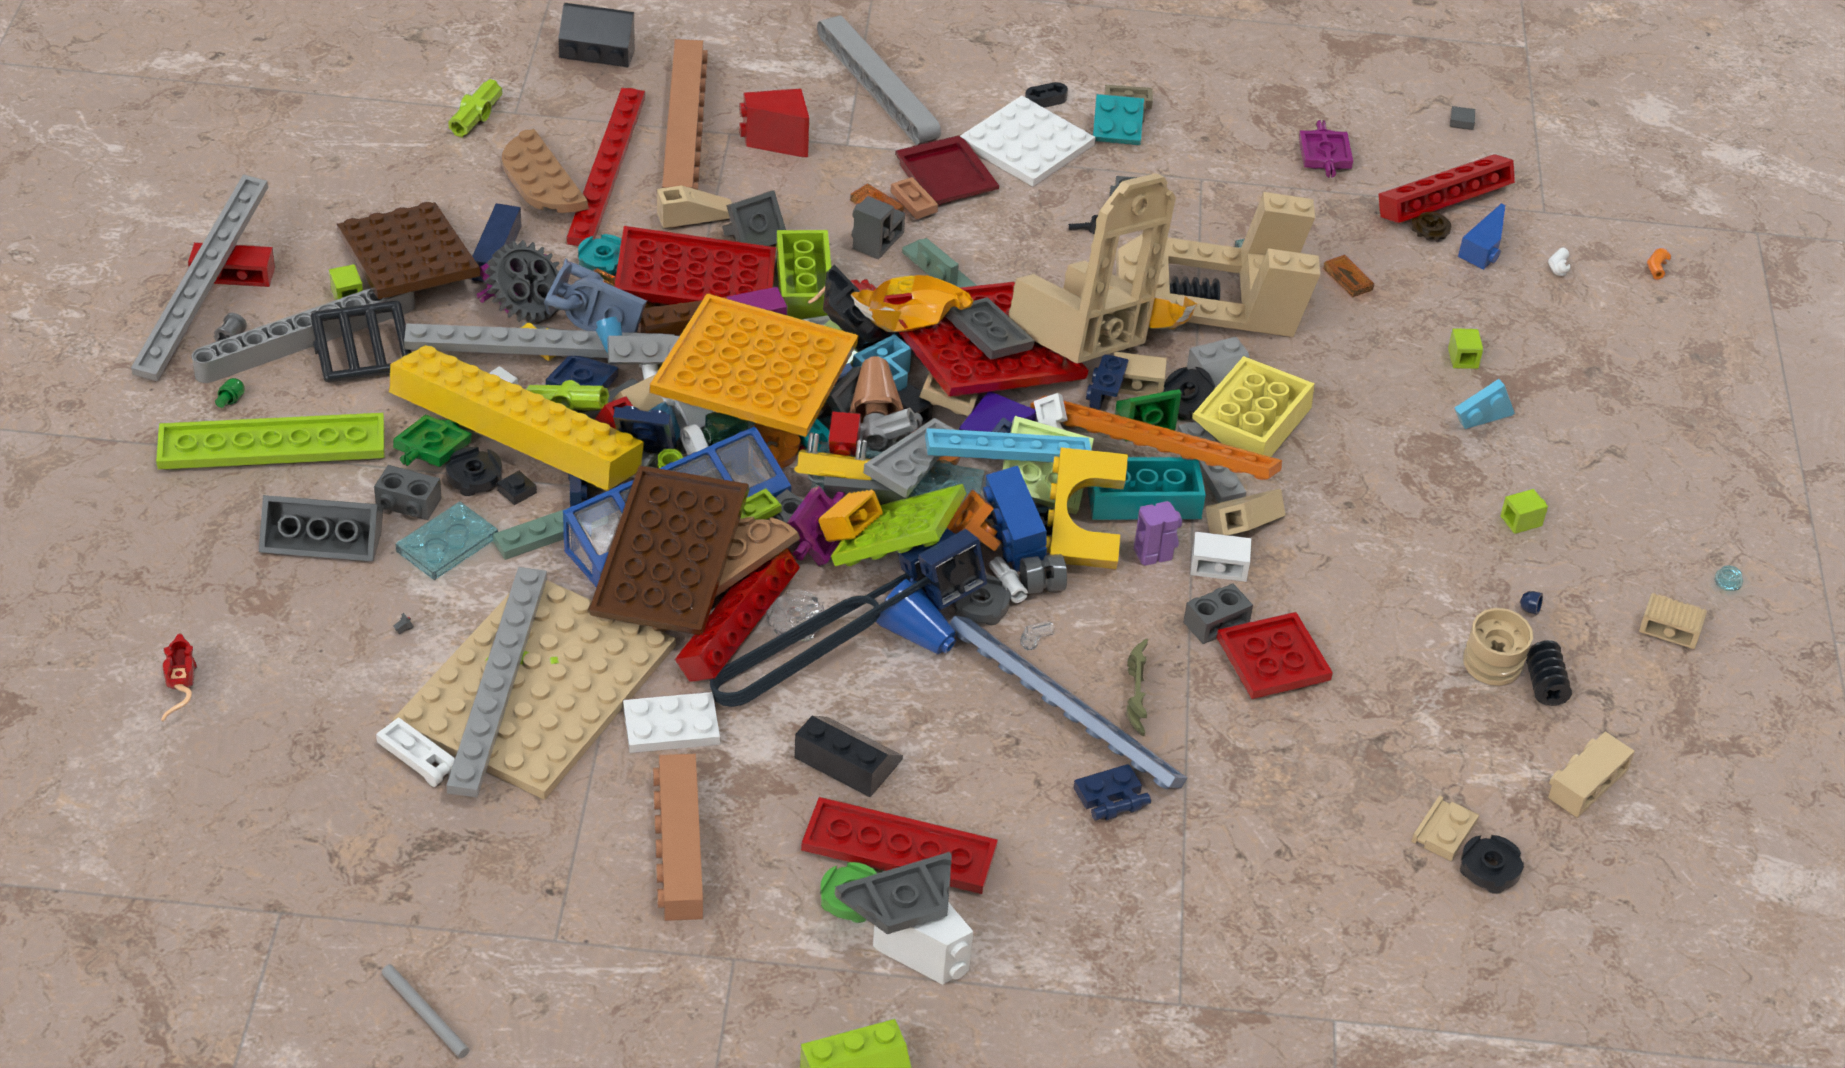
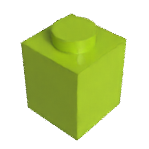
(345, 281)
(1465, 348)
(1524, 511)

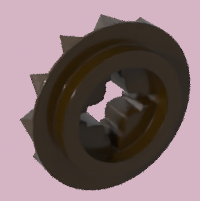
(1425, 224)

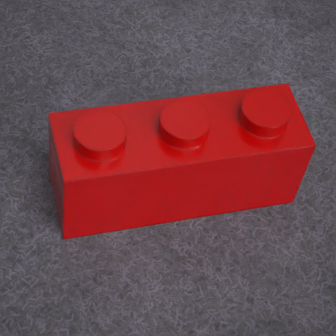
(244, 266)

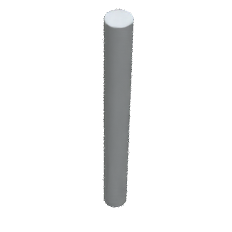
(425, 1011)

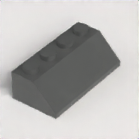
(320, 528)

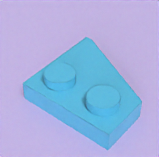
(1485, 406)

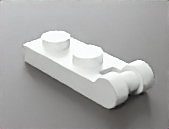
(416, 751)

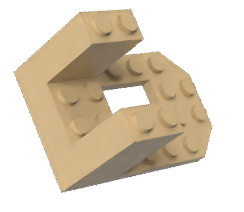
(1272, 269)
(1095, 308)

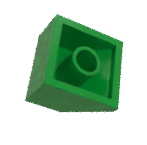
(1154, 409)

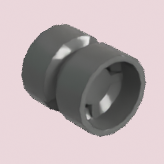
(1033, 574)

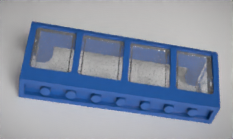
(593, 523)

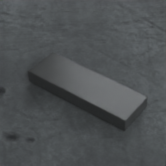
(846, 485)

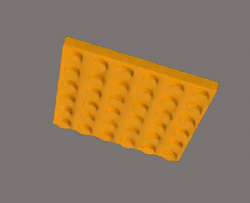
(754, 364)

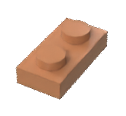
(914, 198)

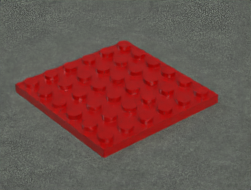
(967, 370)

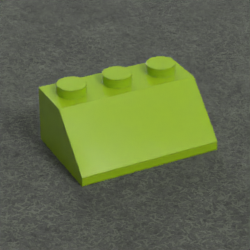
(865, 1047)

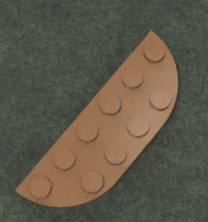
(540, 175)
(753, 546)

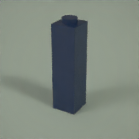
(500, 229)

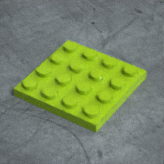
(903, 526)

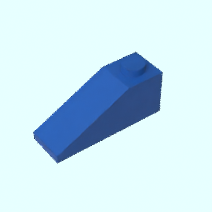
(1482, 242)

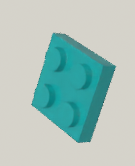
(1118, 119)

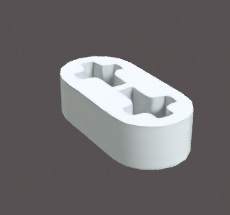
(693, 439)

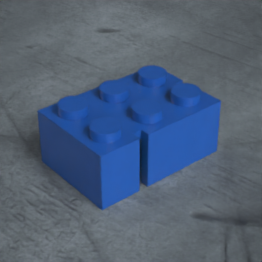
(1015, 516)

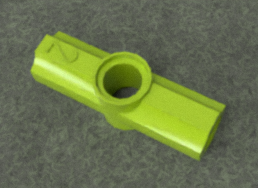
(475, 108)
(573, 395)

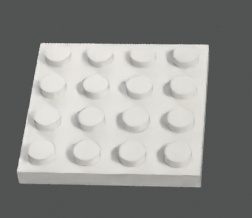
(1028, 140)

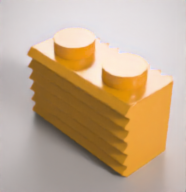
(850, 516)

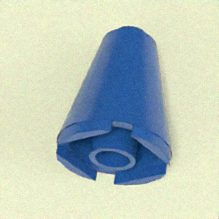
(918, 620)

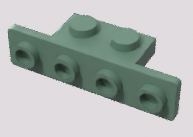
(936, 262)

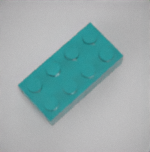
(1152, 482)

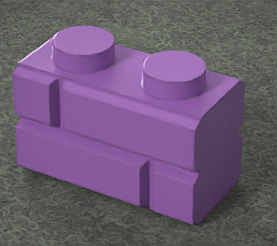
(1157, 533)

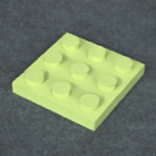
(1039, 474)

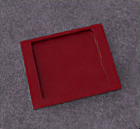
(947, 169)

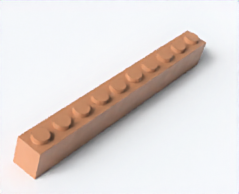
(685, 114)

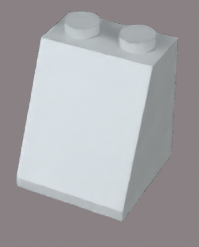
(933, 948)

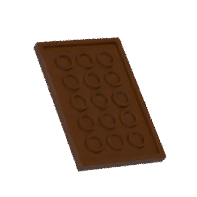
(407, 250)
(669, 550)

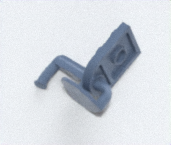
(592, 300)

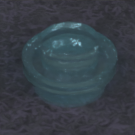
(1729, 578)

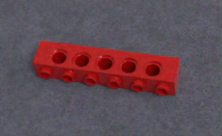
(1446, 188)
(736, 617)

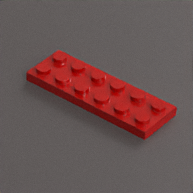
(895, 841)

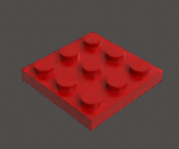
(1274, 655)

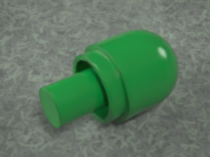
(230, 392)

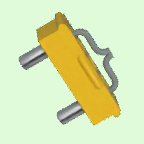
(830, 464)

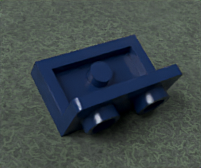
(1106, 380)

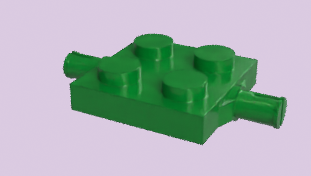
(431, 441)

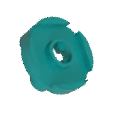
(592, 253)

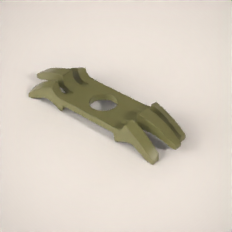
(1136, 666)

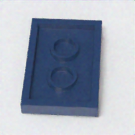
(651, 427)

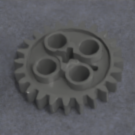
(522, 280)

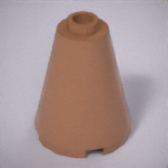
(875, 390)

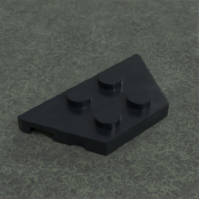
(842, 310)

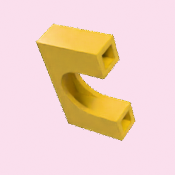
(1076, 471)

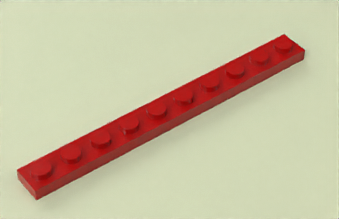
(607, 165)

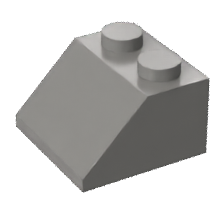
(1217, 357)

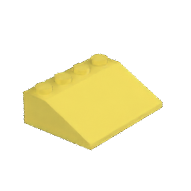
(1255, 407)

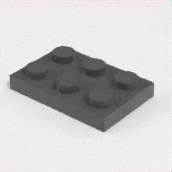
(990, 329)

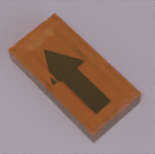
(1348, 275)

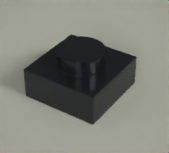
(516, 487)

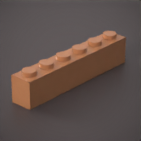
(680, 837)

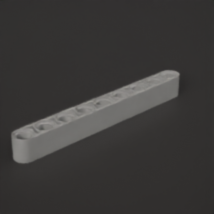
(879, 80)
(282, 338)

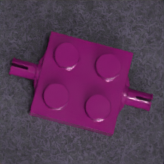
(1325, 149)
(807, 525)

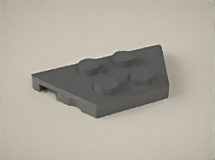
(901, 895)

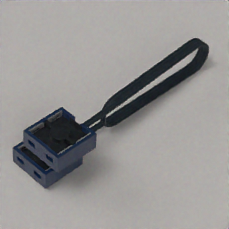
(942, 570)

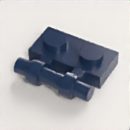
(1108, 786)

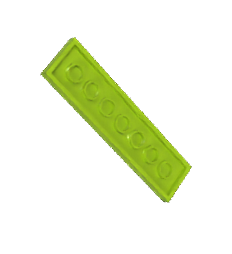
(270, 440)

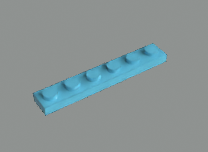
(1000, 445)

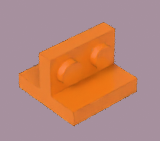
(972, 516)

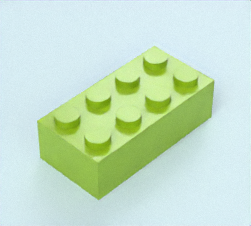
(802, 270)

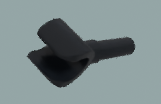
(1091, 226)

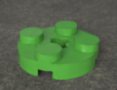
(836, 877)

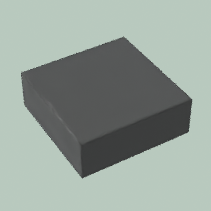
(1462, 118)

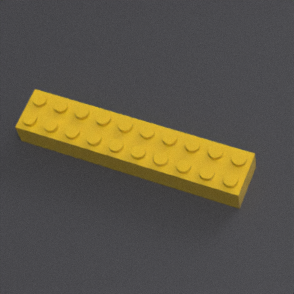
(516, 417)

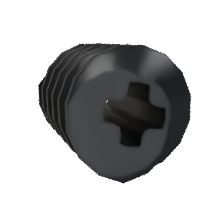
(1194, 289)
(1548, 673)

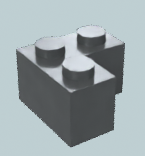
(876, 227)

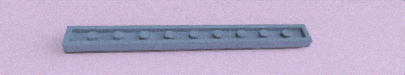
(1074, 708)

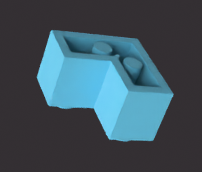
(895, 353)

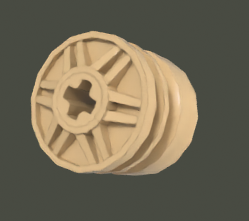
(1497, 646)

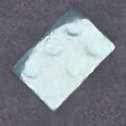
(446, 540)

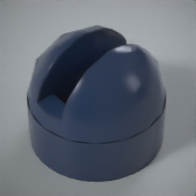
(1532, 602)

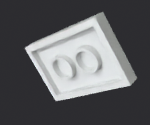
(671, 722)

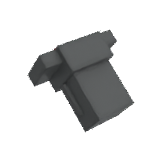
(403, 624)

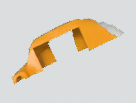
(929, 304)
(1170, 315)

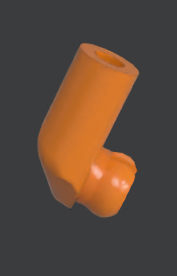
(1655, 261)

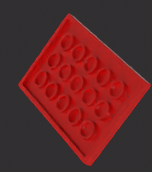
(687, 267)

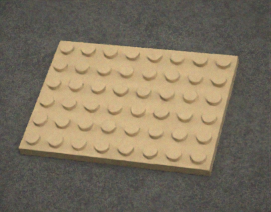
(552, 707)

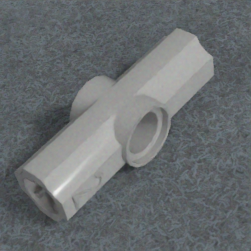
(879, 428)

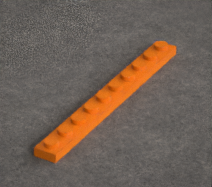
(1168, 441)

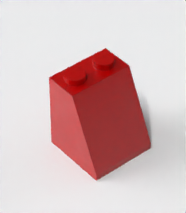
(775, 121)

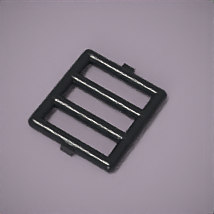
(344, 314)

